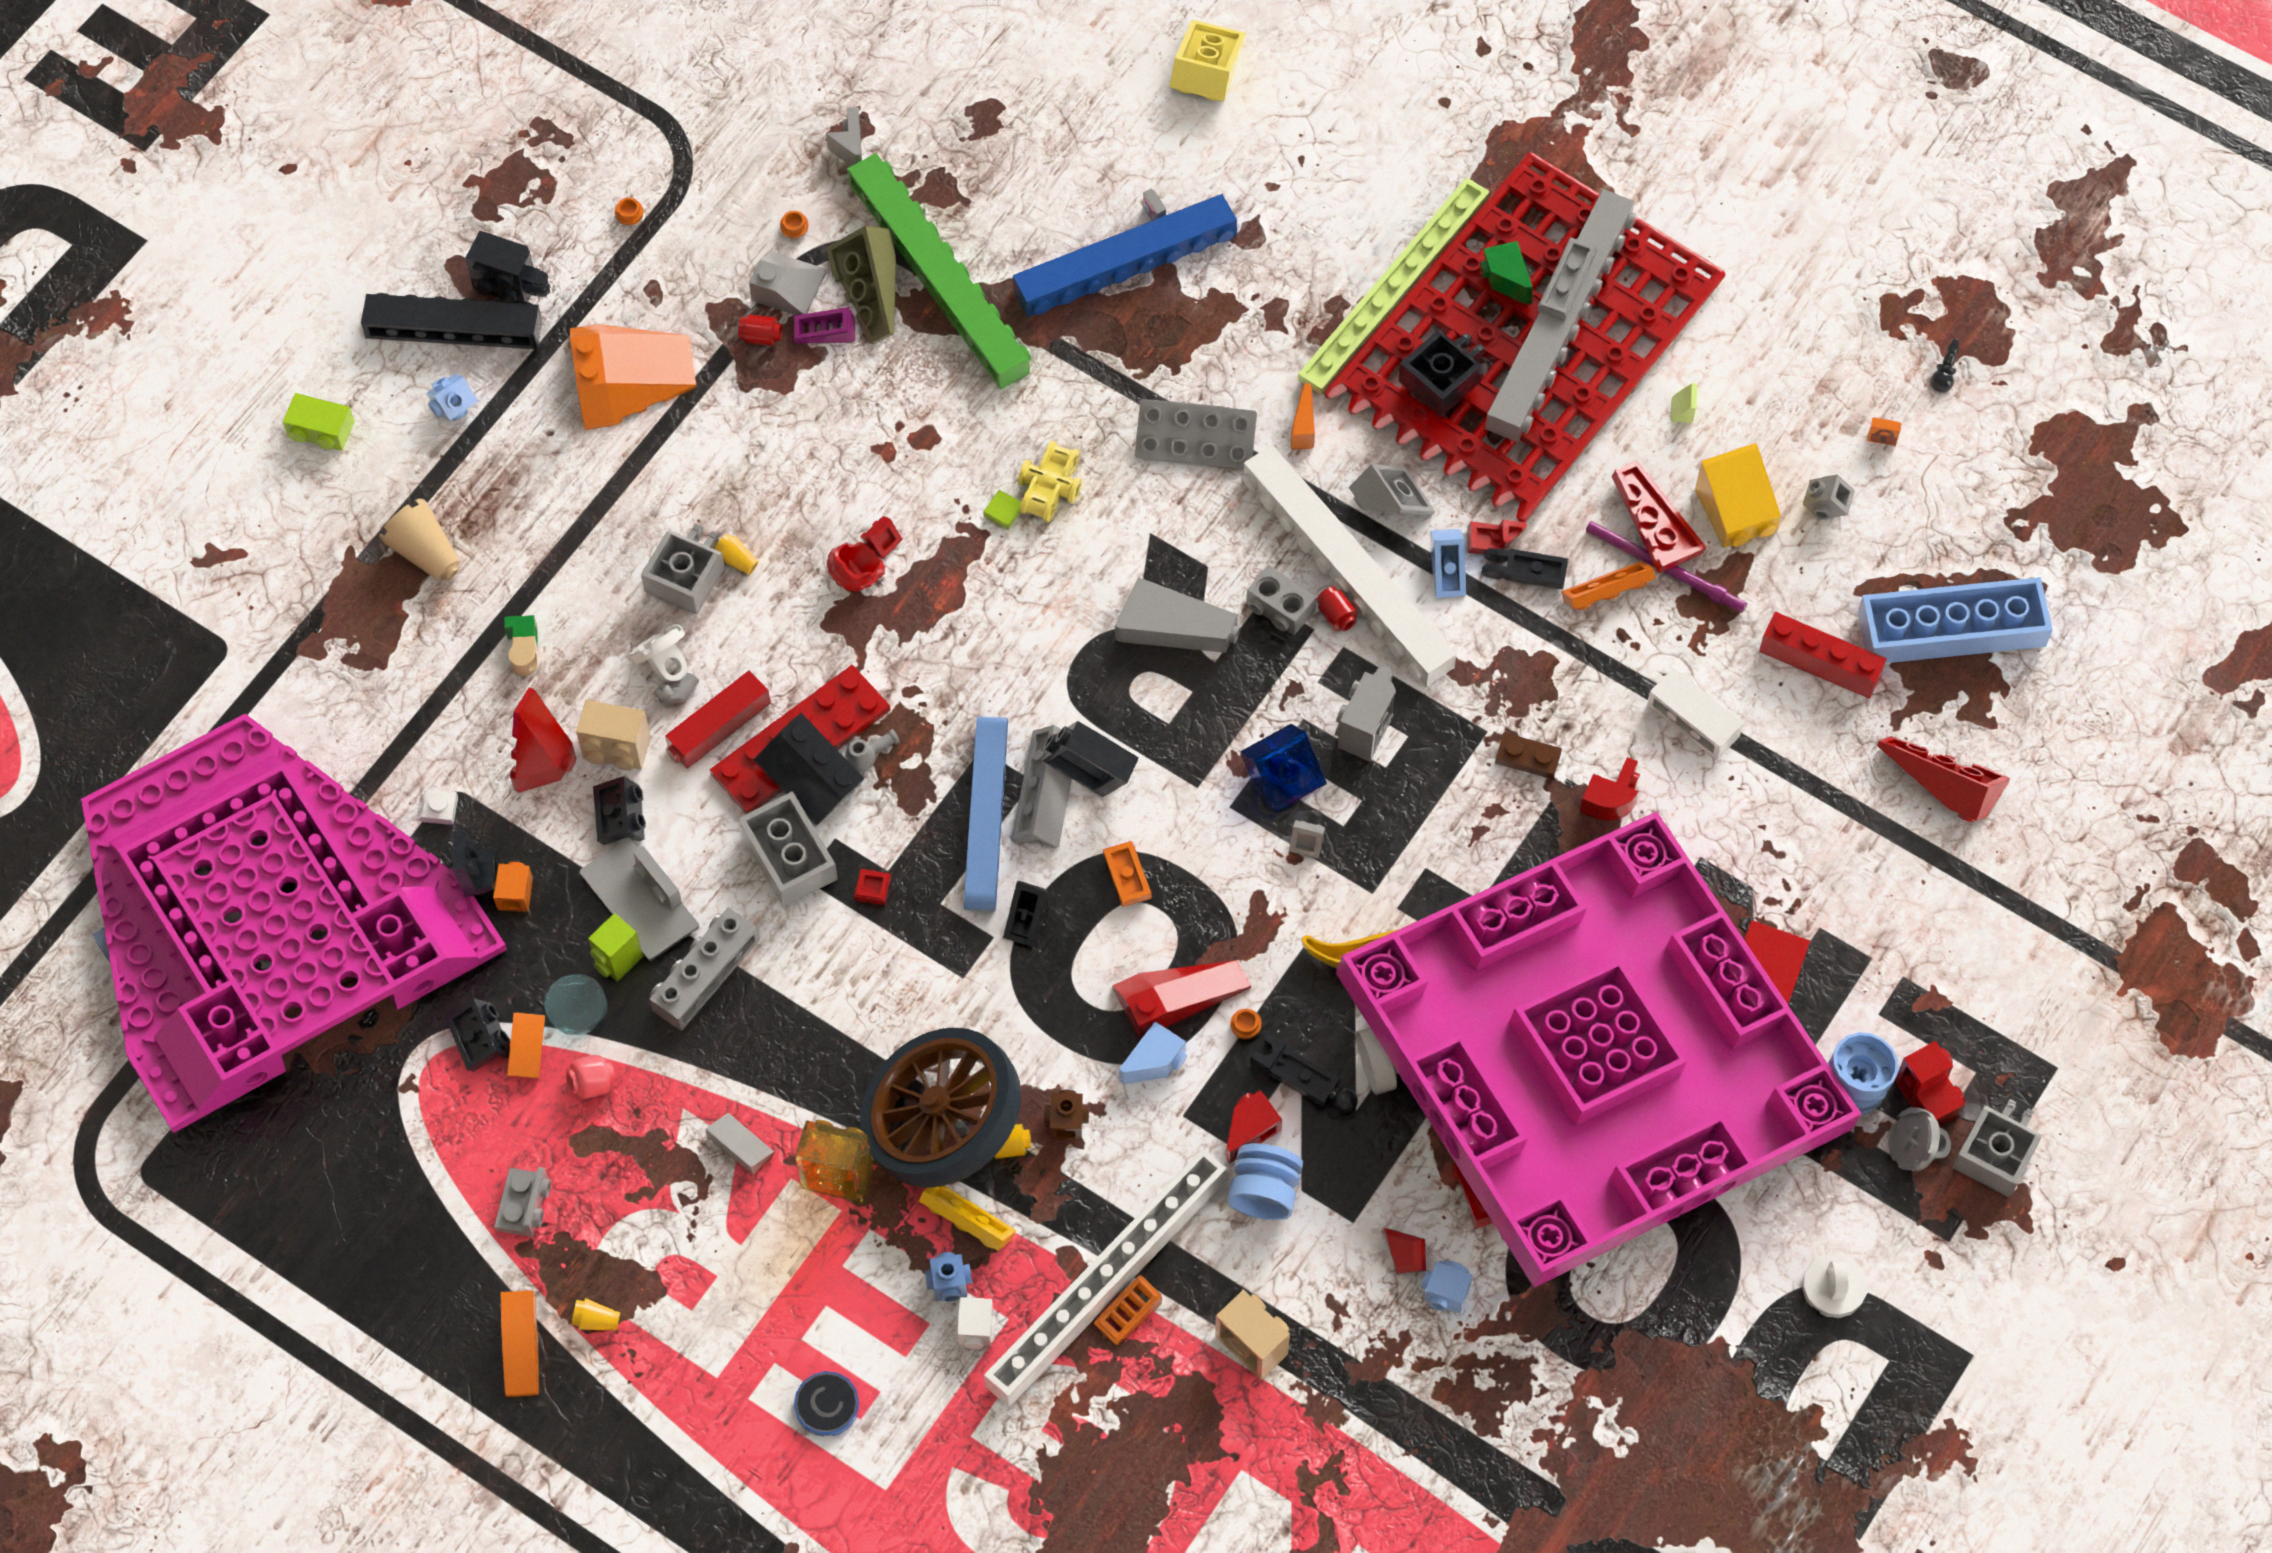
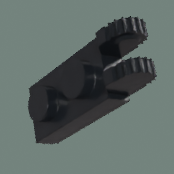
(1526, 567)

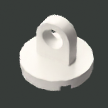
(658, 650)
(1835, 1285)

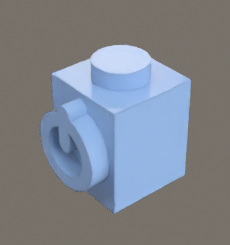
(1447, 1286)

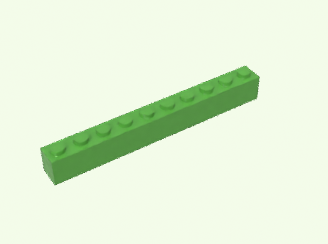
(939, 271)

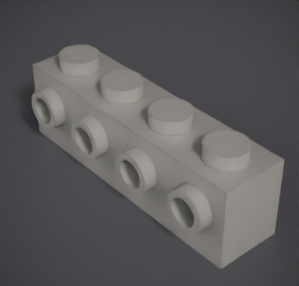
(703, 968)

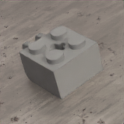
(684, 569)
(1367, 714)
(1998, 1131)

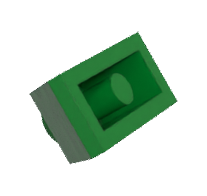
(1507, 271)

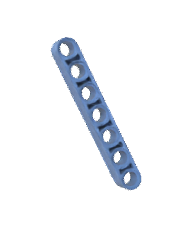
(986, 814)

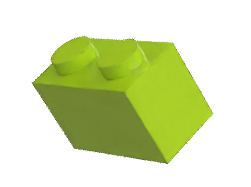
(318, 422)
(615, 948)

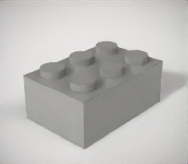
(788, 849)

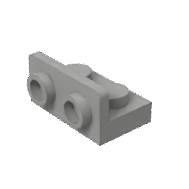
(522, 1201)

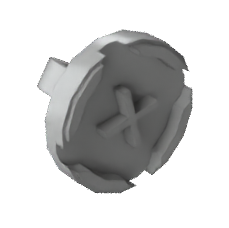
(1917, 1140)

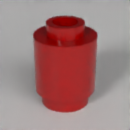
(759, 330)
(1337, 609)

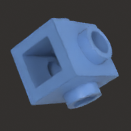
(952, 1286)

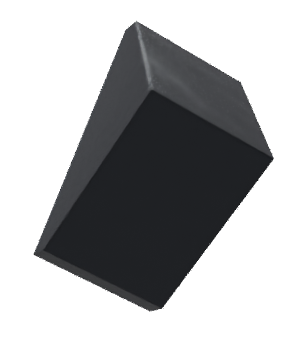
(1026, 913)

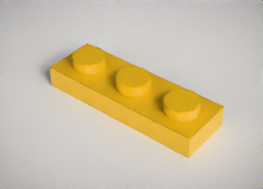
(967, 1216)

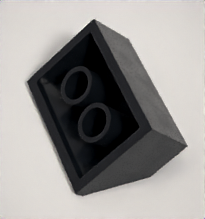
(809, 766)

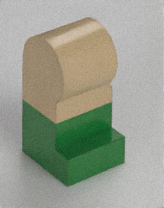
(524, 652)

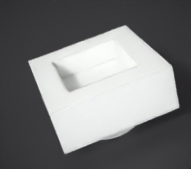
(439, 807)

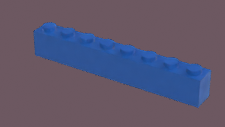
(1125, 255)

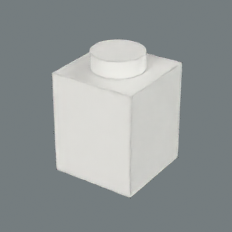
(975, 1322)

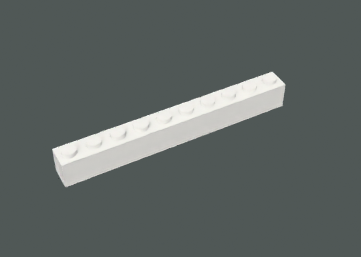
(1349, 566)
(1105, 1278)

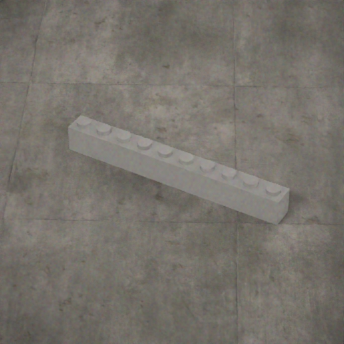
(1549, 335)

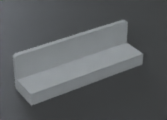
(1042, 796)

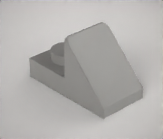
(847, 143)

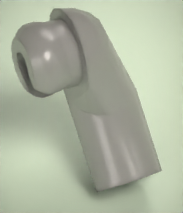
(679, 694)

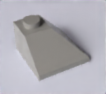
(785, 283)
(1389, 490)

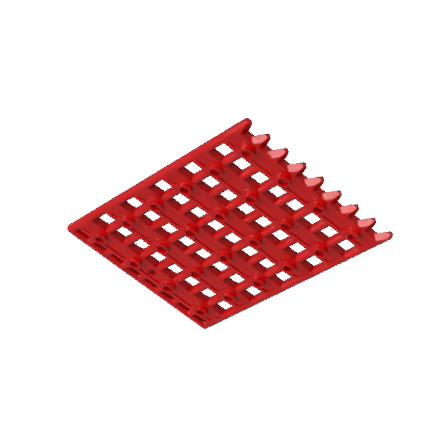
(1591, 343)

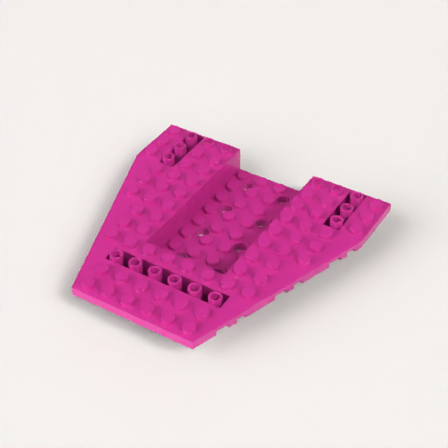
(186, 981)

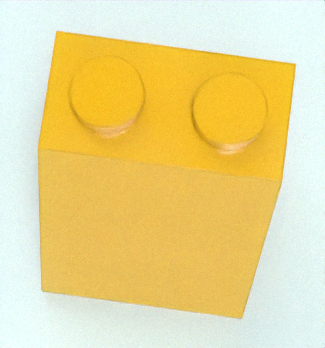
(1738, 496)

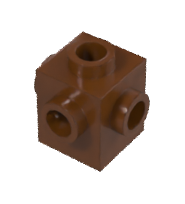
(1066, 1115)

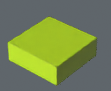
(1003, 509)

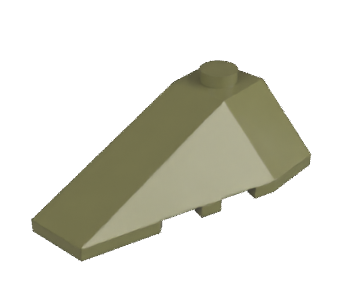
(866, 270)

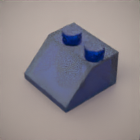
(1283, 766)

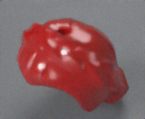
(854, 566)

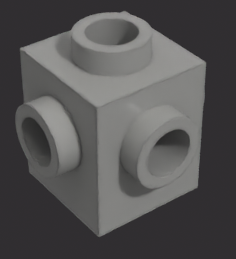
(1828, 497)

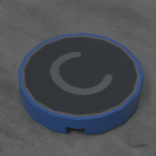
(826, 1404)

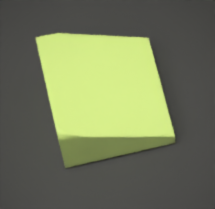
(1684, 404)

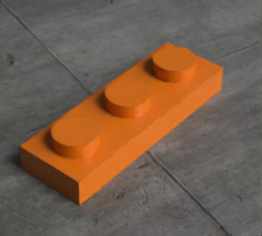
(1608, 585)

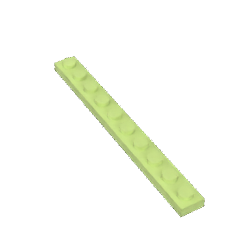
(1393, 285)

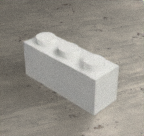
(1695, 713)

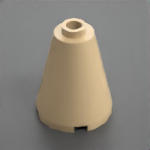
(422, 541)

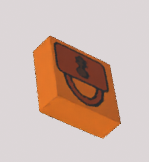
(1884, 431)

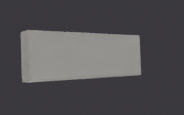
(1567, 279)

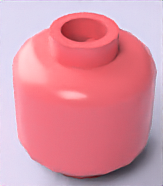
(589, 1076)

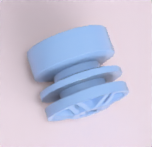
(1865, 1069)
(1265, 1181)

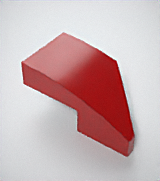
(1485, 535)

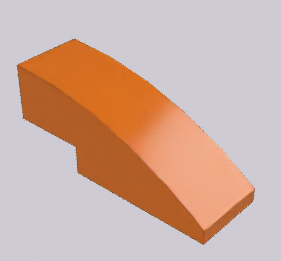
(520, 1343)

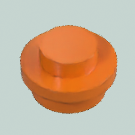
(628, 211)
(794, 224)
(1245, 1024)

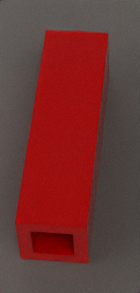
(717, 720)

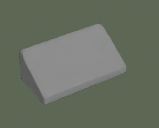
(739, 1143)

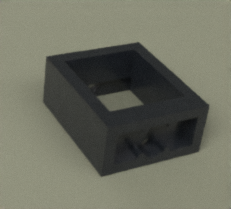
(1089, 758)

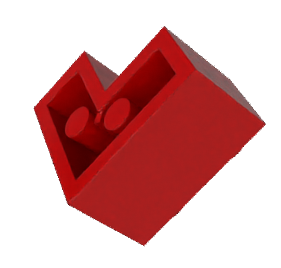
(1926, 1083)

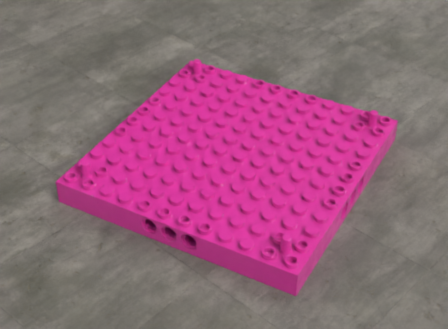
(1596, 1047)

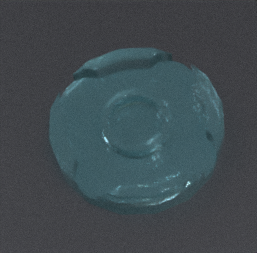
(575, 1004)

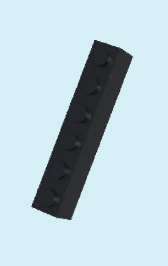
(451, 321)

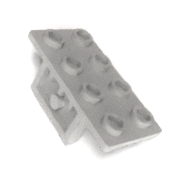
(1195, 433)
(641, 895)

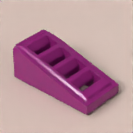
(835, 335)

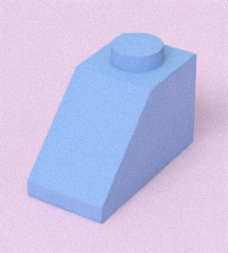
(1448, 562)
(1154, 1056)

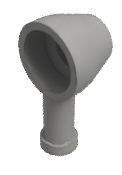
(866, 759)

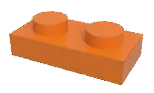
(1127, 874)

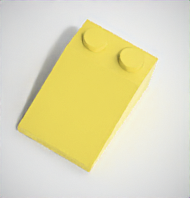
(1207, 60)

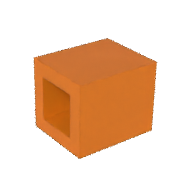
(513, 887)

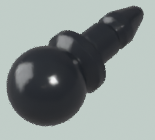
(1943, 379)

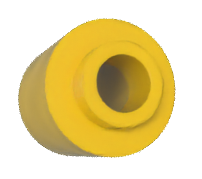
(1016, 1143)

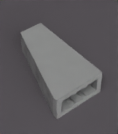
(1174, 620)

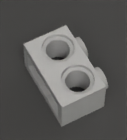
(1286, 595)

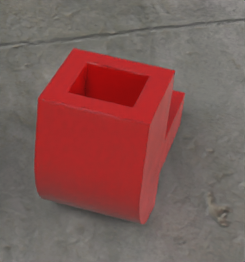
(1612, 799)

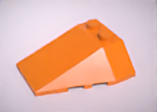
(627, 371)

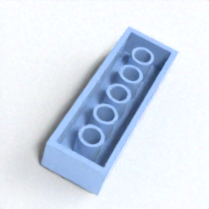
(1956, 620)

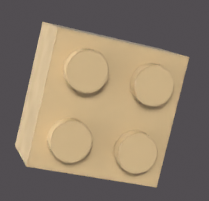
(613, 735)
(1252, 1333)

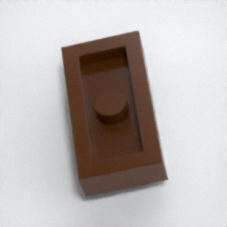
(1528, 755)

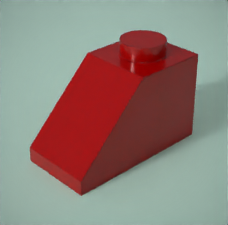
(1252, 1122)

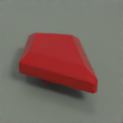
(1406, 1251)

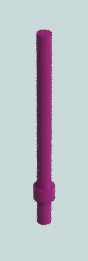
(1717, 593)

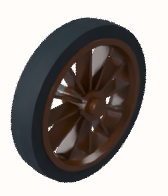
(941, 1107)

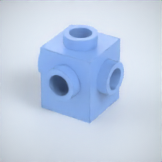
(451, 397)

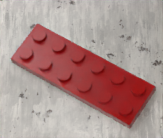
(836, 709)

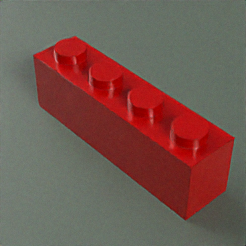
(1822, 655)

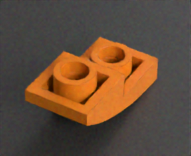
(526, 1045)

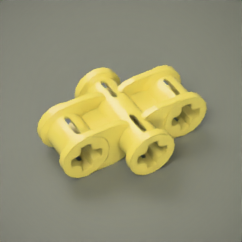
(1049, 481)

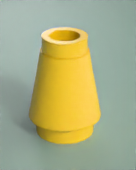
(736, 554)
(594, 1316)

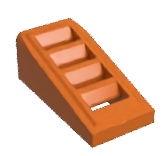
(1303, 427)
(1130, 1293)

